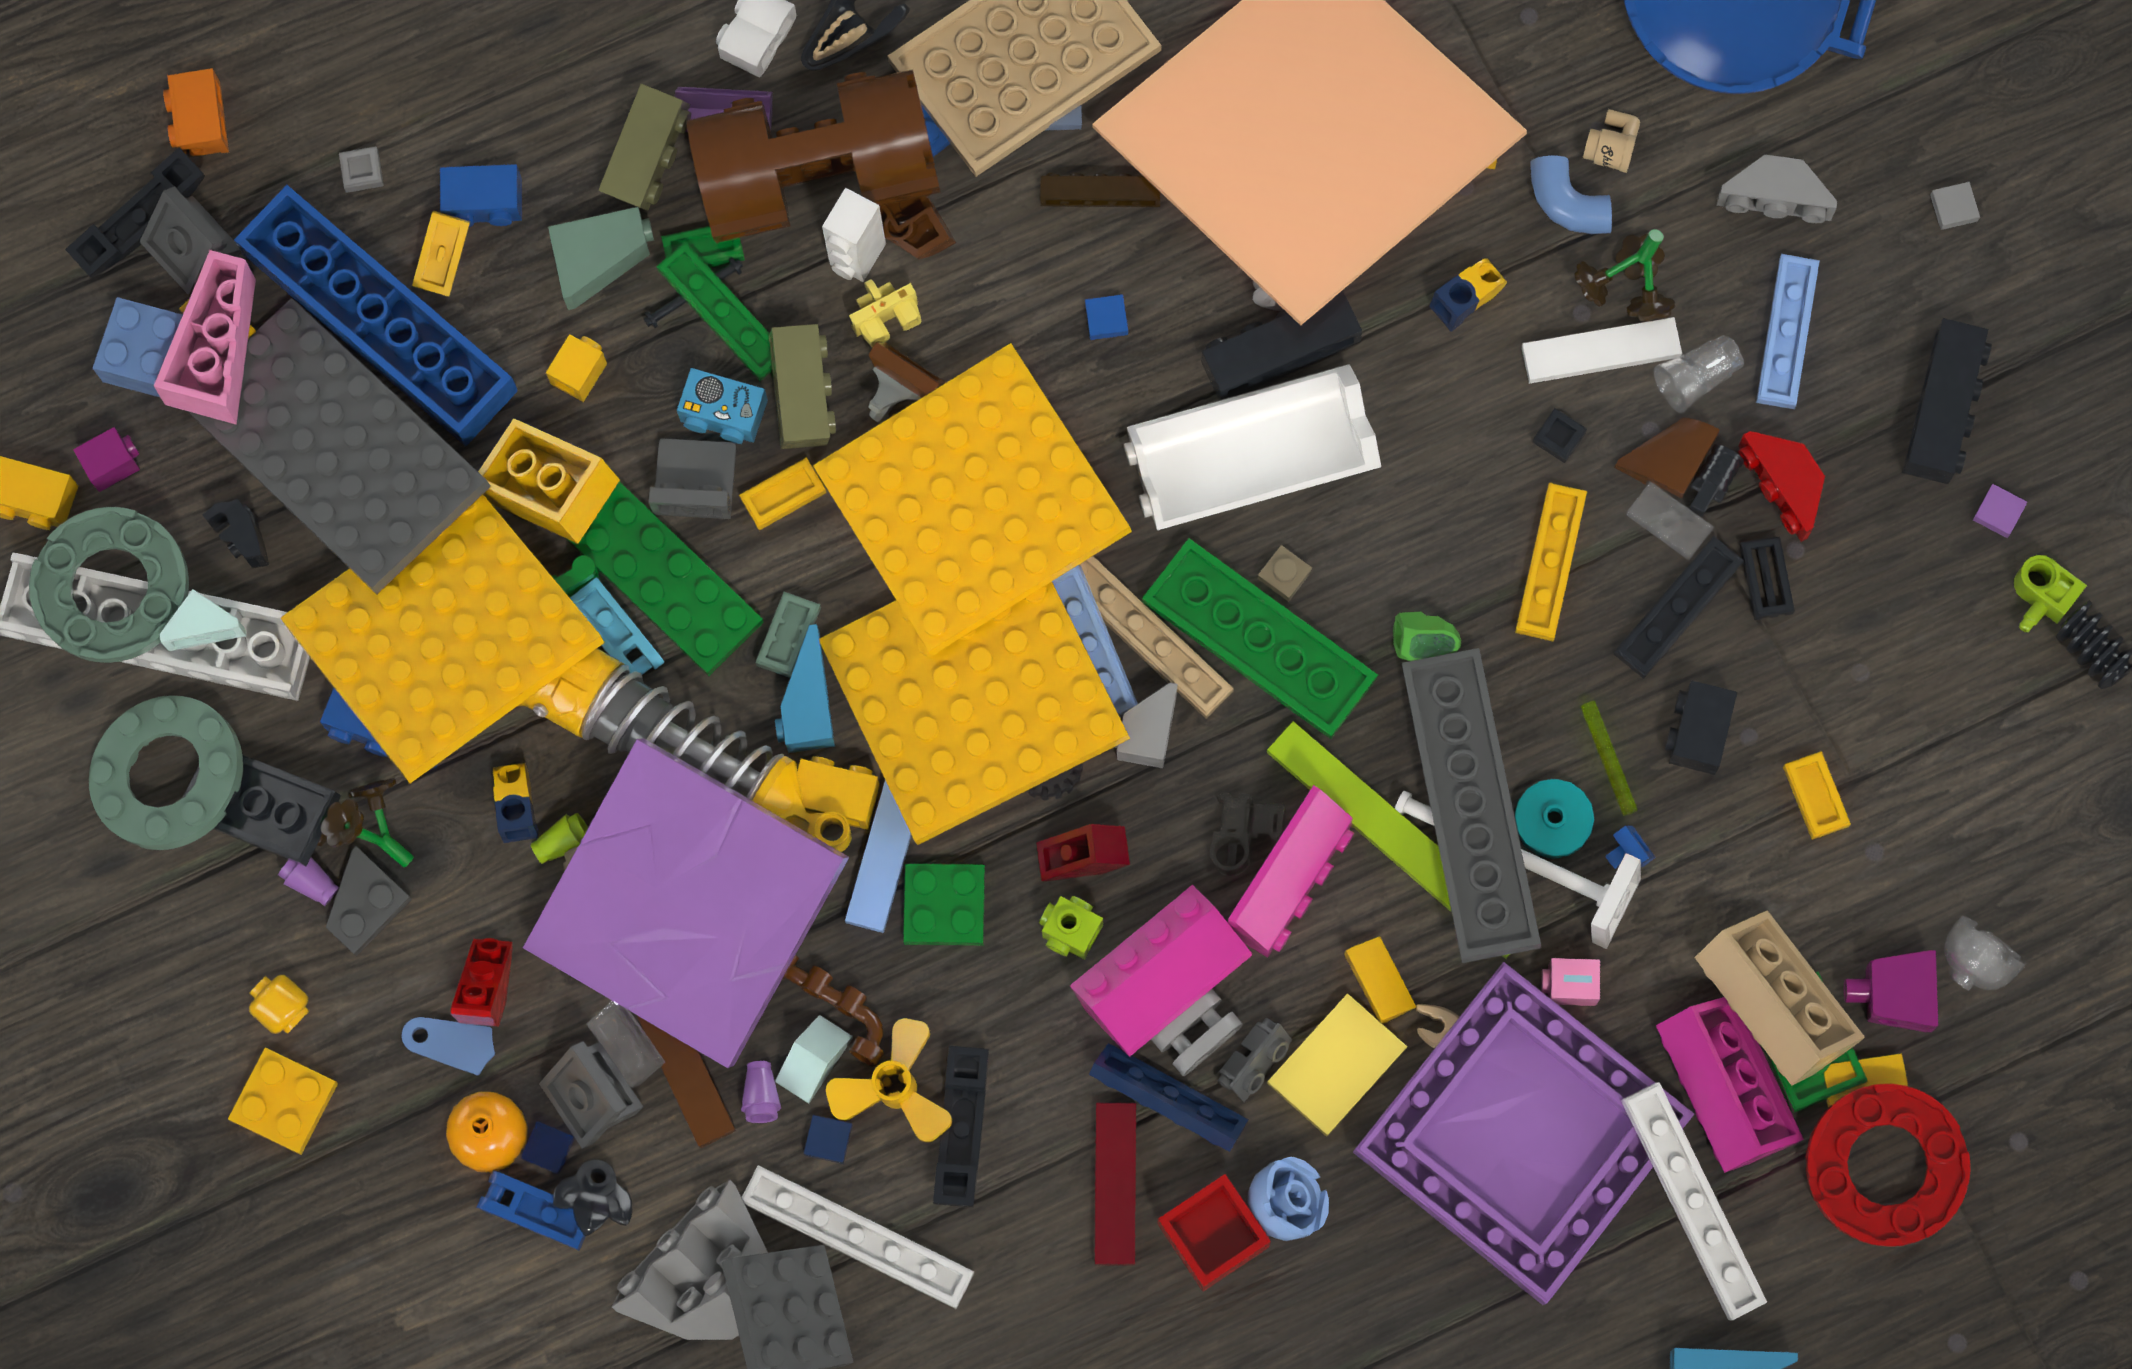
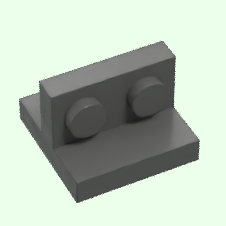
(182, 235)
(589, 1092)

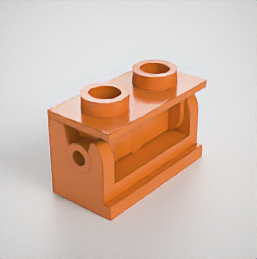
(196, 113)

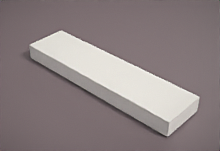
(1601, 350)

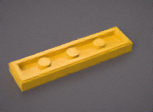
(1551, 562)

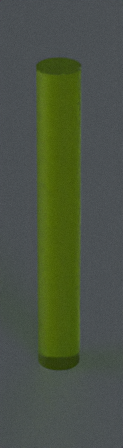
(1609, 758)

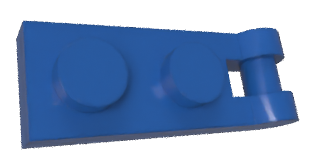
(531, 1210)

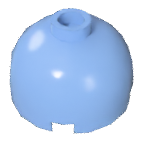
(1288, 1199)

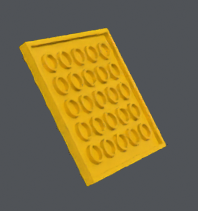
(972, 499)
(445, 641)
(978, 715)

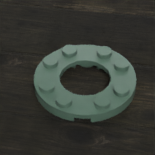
(65, 552)
(203, 805)

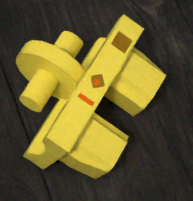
(882, 305)

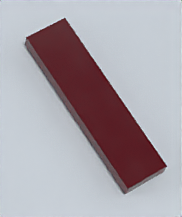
(1115, 1184)

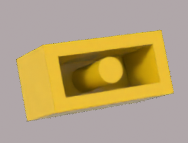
(35, 493)
(838, 790)

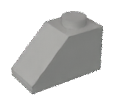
(1149, 728)

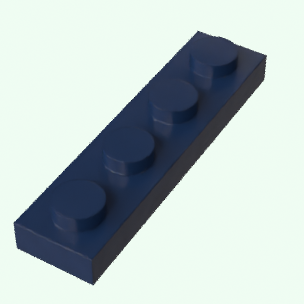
(1168, 1097)

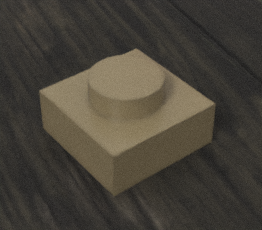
(1284, 573)

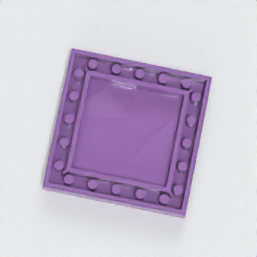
(685, 902)
(1517, 1134)

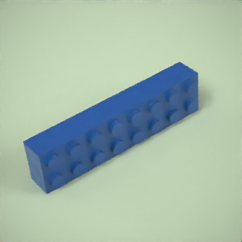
(376, 315)

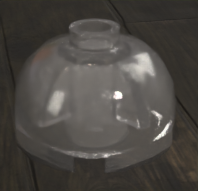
(1980, 957)

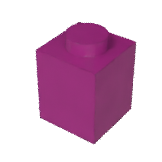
(108, 458)

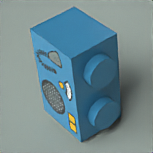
(721, 406)

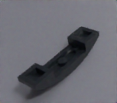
(121, 233)
(962, 1141)

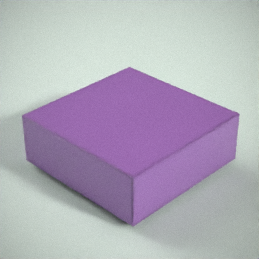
(2000, 511)

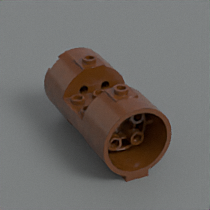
(746, 169)

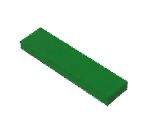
(719, 308)

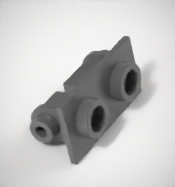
(1267, 1046)

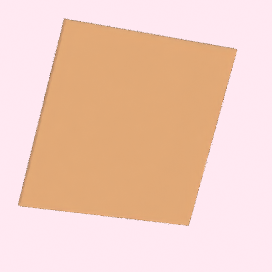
(1309, 139)

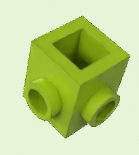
(1074, 940)

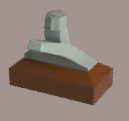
(898, 379)

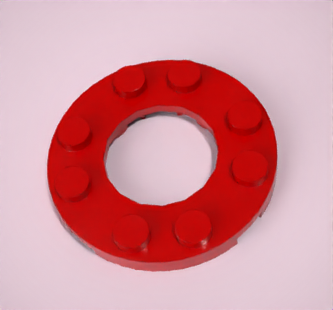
(1945, 1157)

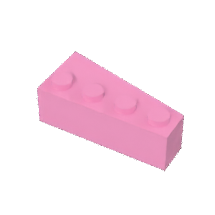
(210, 344)

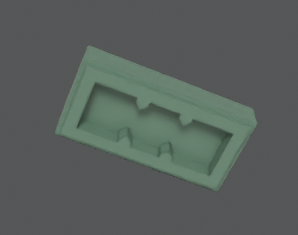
(787, 634)

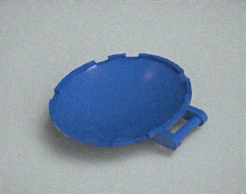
(1745, 42)

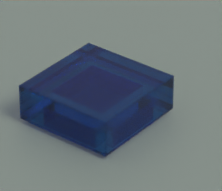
(547, 1148)

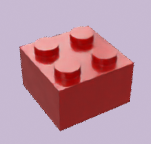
(1214, 1232)

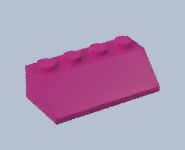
(1291, 872)
(1160, 970)
(1729, 1084)

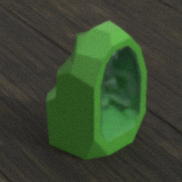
(1423, 636)

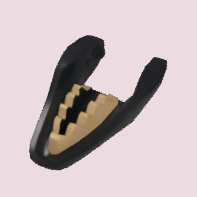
(845, 34)

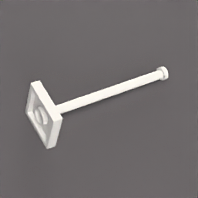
(1610, 899)

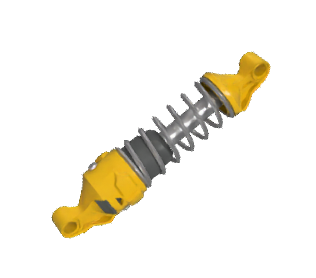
(610, 703)

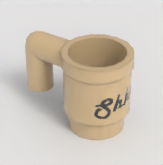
(1610, 147)

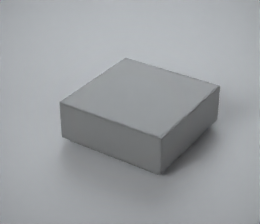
(361, 169)
(1955, 205)

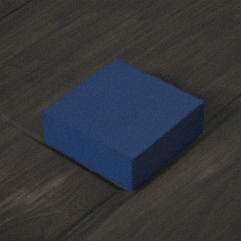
(828, 1139)

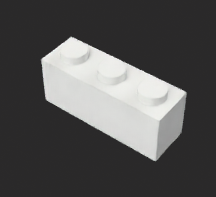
(853, 235)

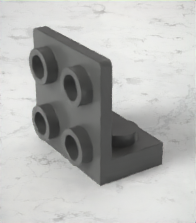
(694, 479)

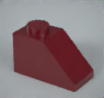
(1083, 852)

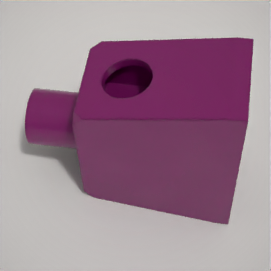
(1898, 991)

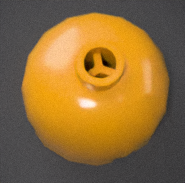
(490, 1148)

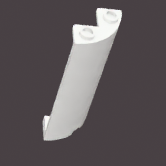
(1252, 447)

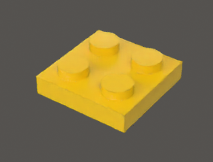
(283, 1101)

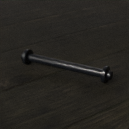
(651, 319)

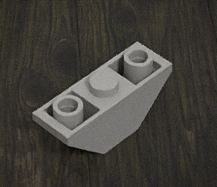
(1779, 189)

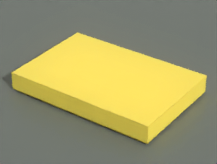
(1337, 1065)

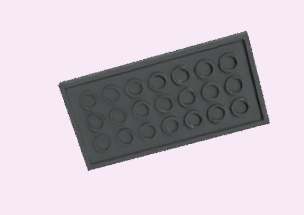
(342, 449)

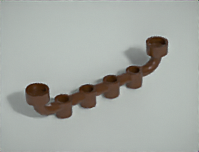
(849, 1003)

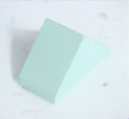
(199, 623)
(813, 1058)

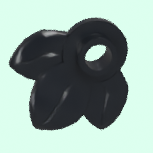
(594, 1201)

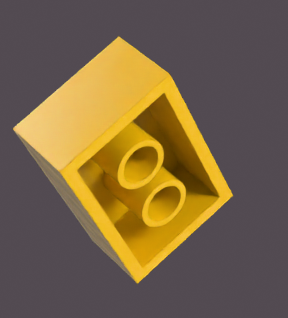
(547, 480)

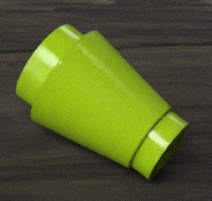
(560, 838)

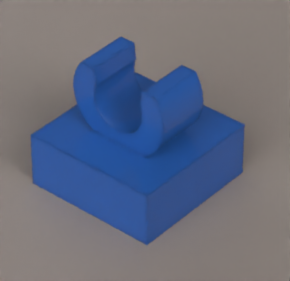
(1632, 844)

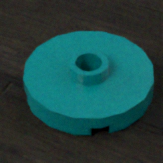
(1548, 838)

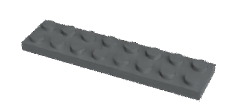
(1471, 806)

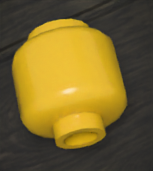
(278, 1004)

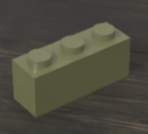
(645, 147)
(801, 386)

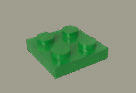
(944, 904)

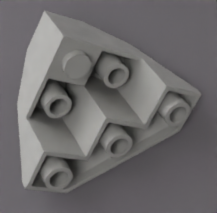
(683, 1278)

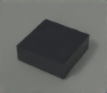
(1559, 435)

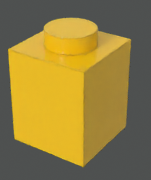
(577, 366)

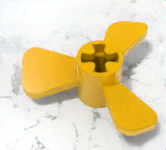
(852, 1096)

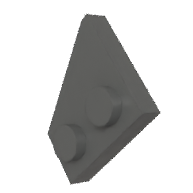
(364, 903)

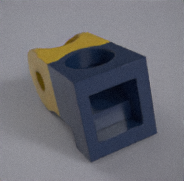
(1467, 293)
(514, 803)

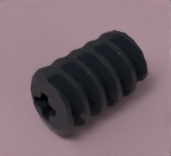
(2095, 646)

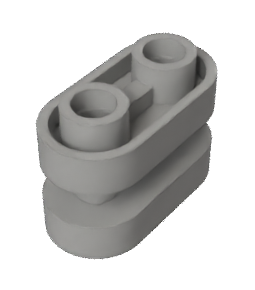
(1194, 1054)

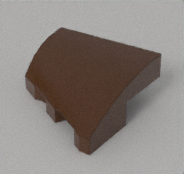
(916, 227)
(1671, 456)

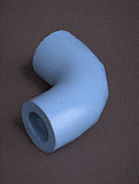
(1563, 203)

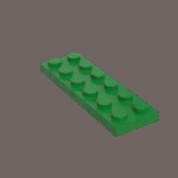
(667, 581)
(1259, 638)

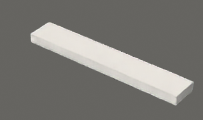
(1694, 1201)
(857, 1237)

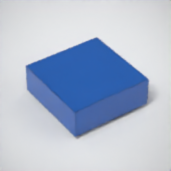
(1106, 317)

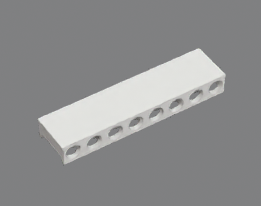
(262, 661)

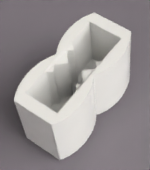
(755, 33)

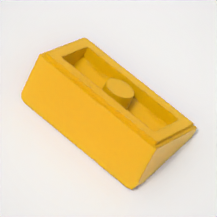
(1379, 979)

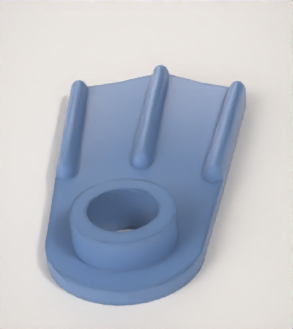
(451, 1043)

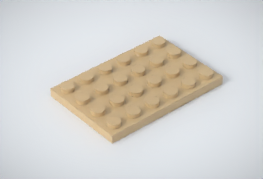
(1014, 67)

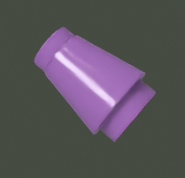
(309, 881)
(760, 1093)

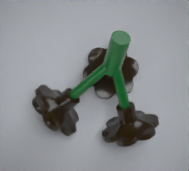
(1638, 259)
(346, 822)

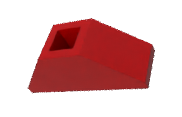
(1787, 477)
(483, 983)

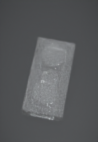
(626, 1043)

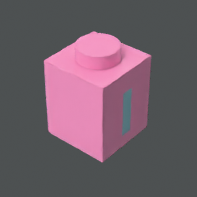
(1572, 981)

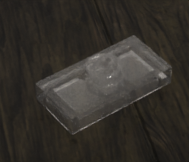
(1669, 520)

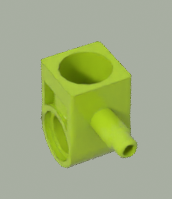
(2051, 599)

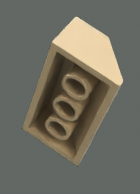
(1778, 997)

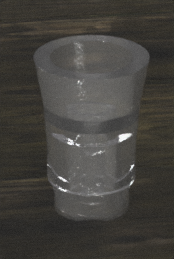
(1697, 372)

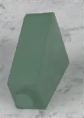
(598, 251)

